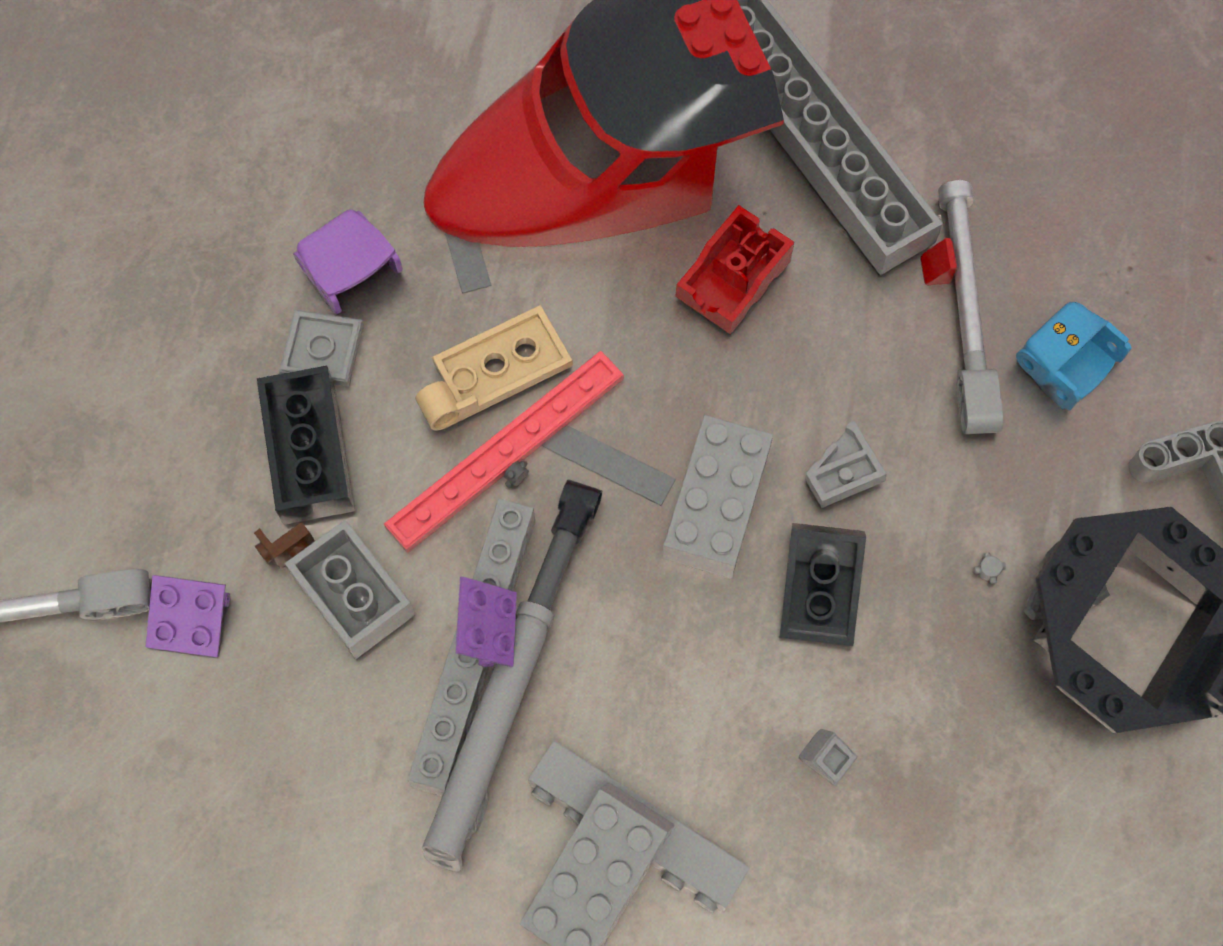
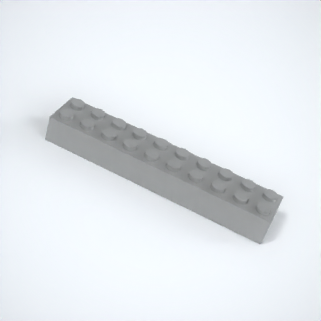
(840, 151)

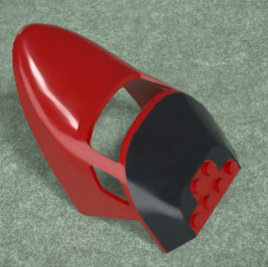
(648, 85)

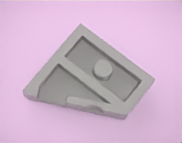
(845, 468)

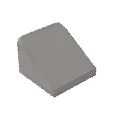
(828, 756)

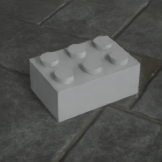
(350, 589)

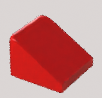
(939, 263)

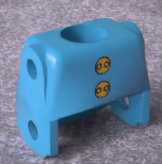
(1072, 354)

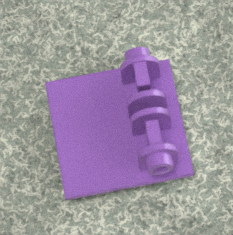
(186, 615)
(486, 623)

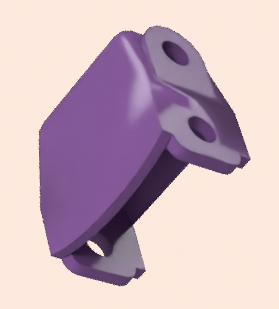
(344, 255)

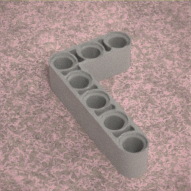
(1170, 462)

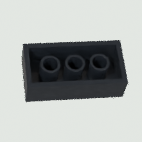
(305, 445)

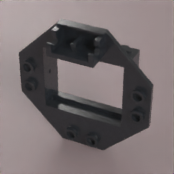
(1192, 673)

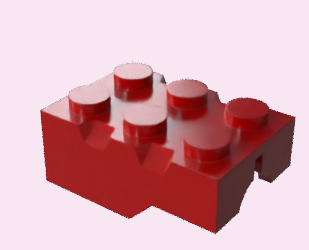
(734, 269)

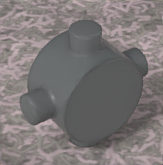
(516, 473)

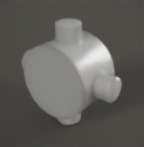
(990, 568)

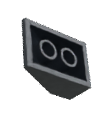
(823, 584)

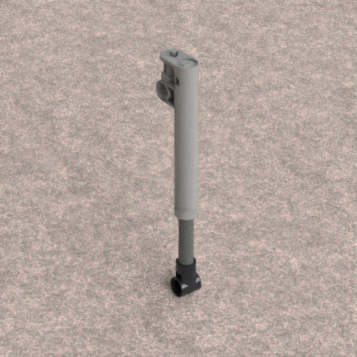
(466, 792)

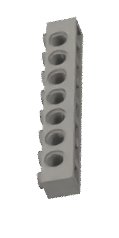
(462, 676)

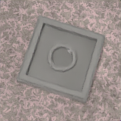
(322, 341)

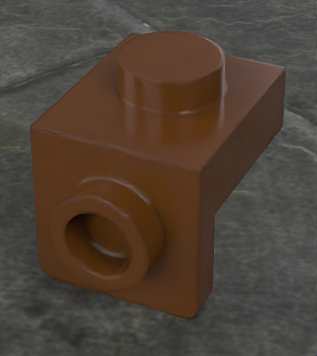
(284, 547)

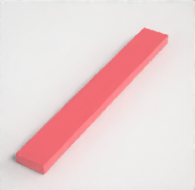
(496, 455)

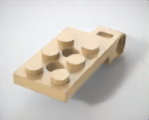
(472, 388)

